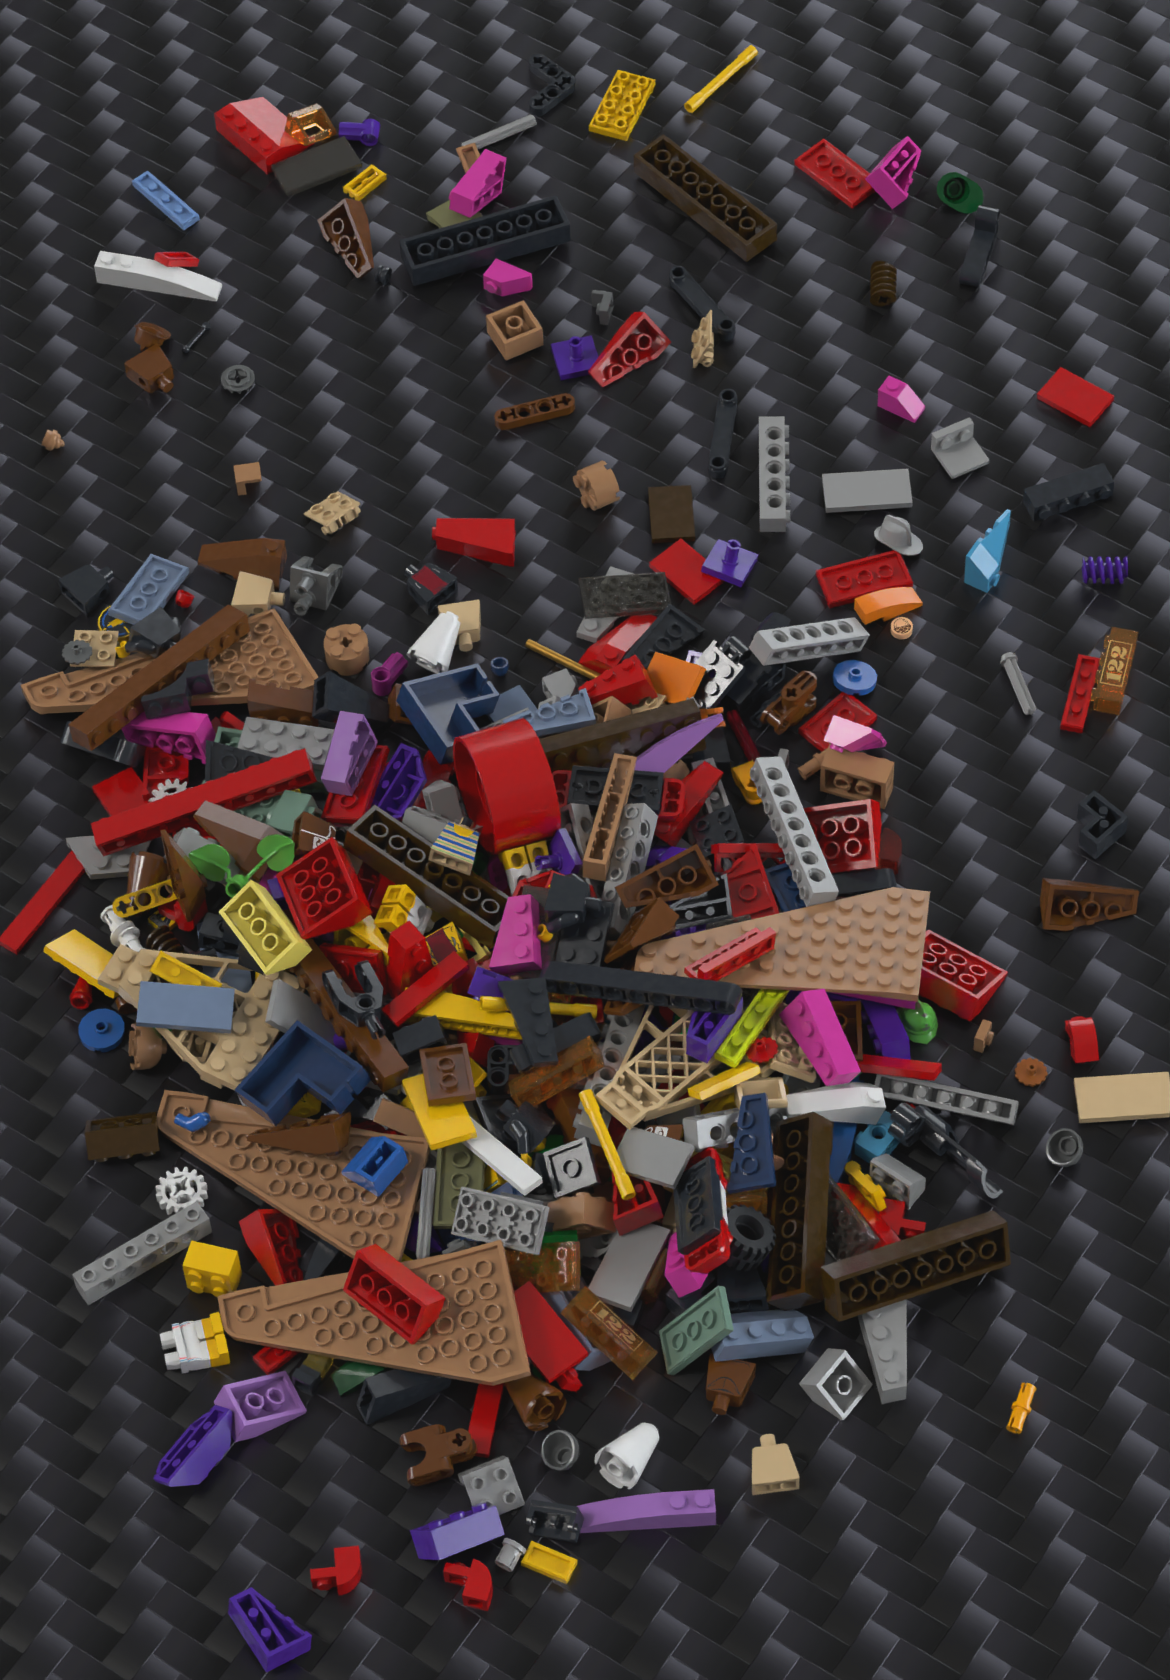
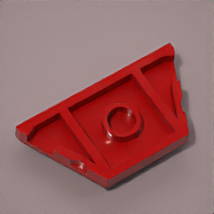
(163, 766)
(750, 887)

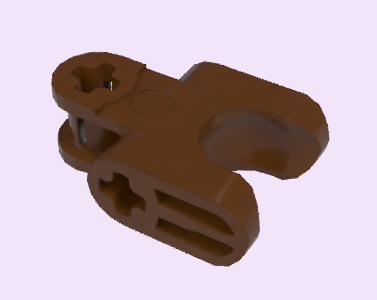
(793, 704)
(441, 1451)

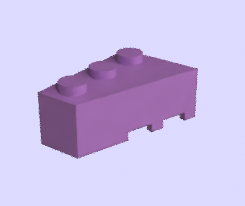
(348, 753)

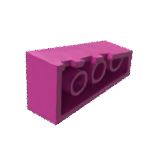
(176, 732)
(821, 1036)

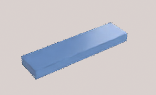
(165, 200)

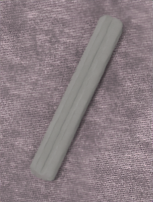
(502, 132)
(426, 1213)

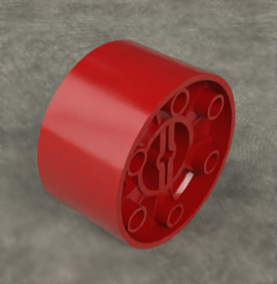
(507, 786)

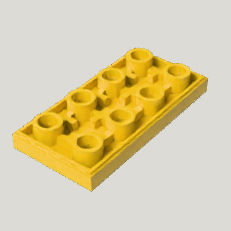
(622, 105)
(81, 957)
(441, 1123)

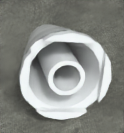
(437, 643)
(627, 1455)

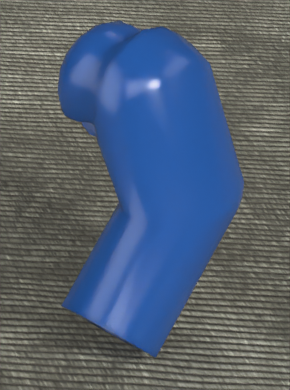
(194, 1122)

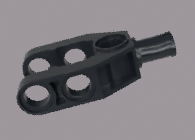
(366, 1007)

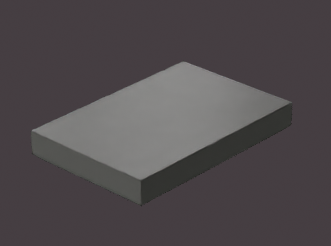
(654, 1157)

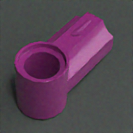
(386, 675)

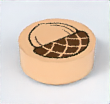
(901, 628)

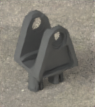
(311, 586)

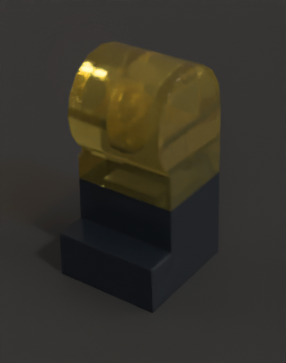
(311, 1373)

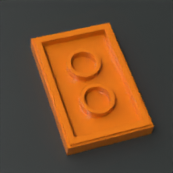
(674, 677)

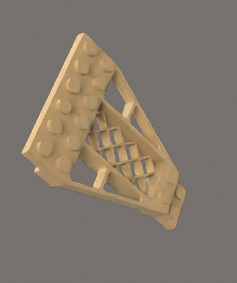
(234, 1052)
(634, 1100)

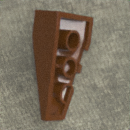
(673, 879)

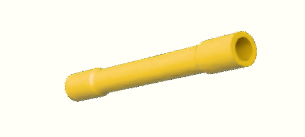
(700, 97)
(498, 1004)
(593, 1111)

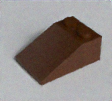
(643, 928)
(850, 1020)

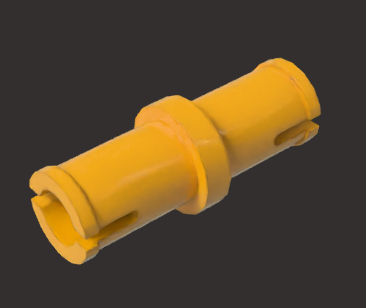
(1021, 1408)

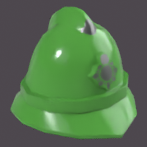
(919, 1023)

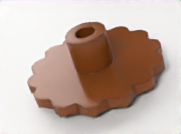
(1031, 1072)

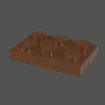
(447, 1074)

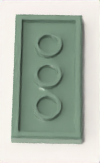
(696, 1330)

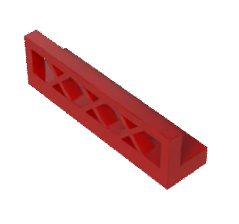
(733, 955)

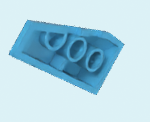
(986, 555)

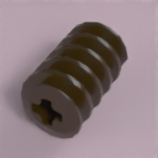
(883, 283)
(164, 940)

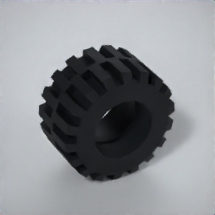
(751, 1237)

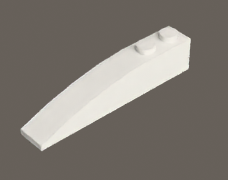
(153, 276)

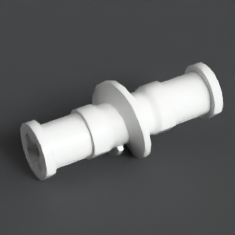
(122, 931)

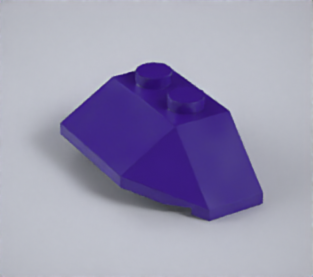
(400, 782)
(197, 1449)

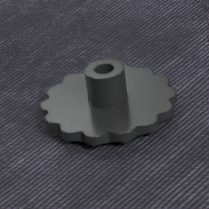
(77, 652)

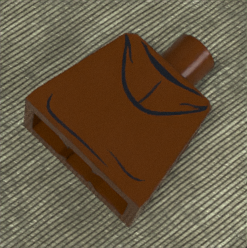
(728, 1383)

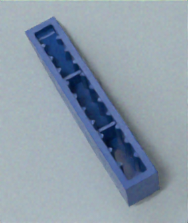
(842, 1146)

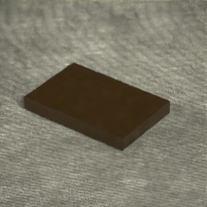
(671, 513)

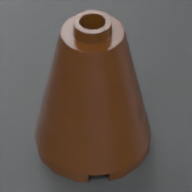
(143, 872)
(536, 1401)

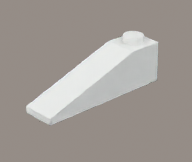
(841, 1103)

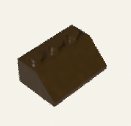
(122, 1136)

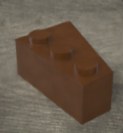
(281, 704)

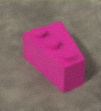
(895, 171)
(479, 184)
(517, 940)
(677, 1274)

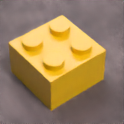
(211, 1269)

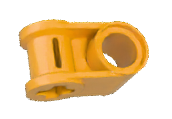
(742, 779)

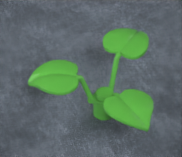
(214, 859)

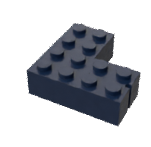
(444, 706)
(301, 1065)

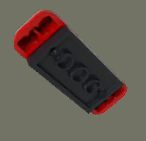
(587, 784)
(702, 1213)

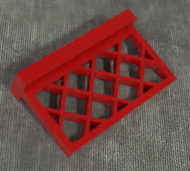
(737, 850)

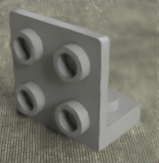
(958, 449)
(493, 1484)

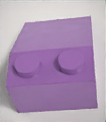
(260, 1404)

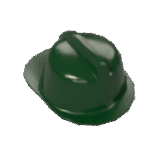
(960, 192)

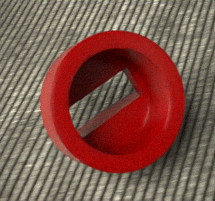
(184, 598)

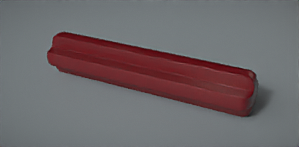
(742, 735)

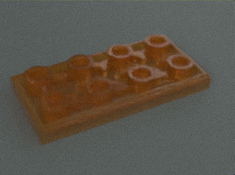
(550, 1271)

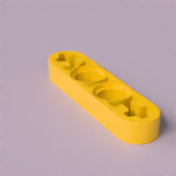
(153, 891)

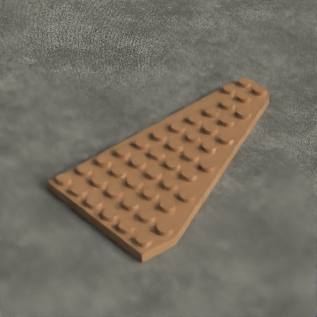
(262, 654)
(843, 946)
(299, 1182)
(470, 1341)

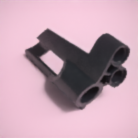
(923, 1124)

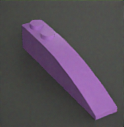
(675, 746)
(650, 1511)

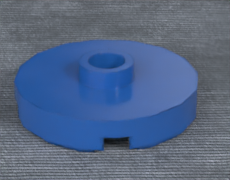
(854, 677)
(104, 1039)

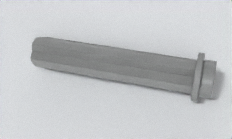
(1009, 661)

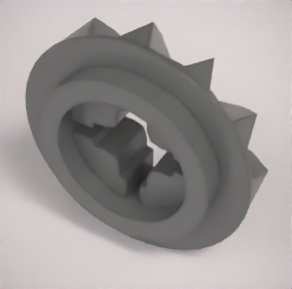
(229, 377)

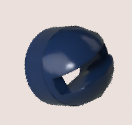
(499, 666)

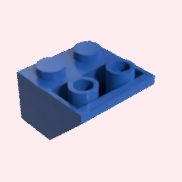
(376, 1164)

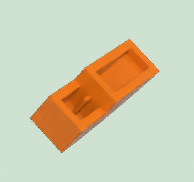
(886, 604)

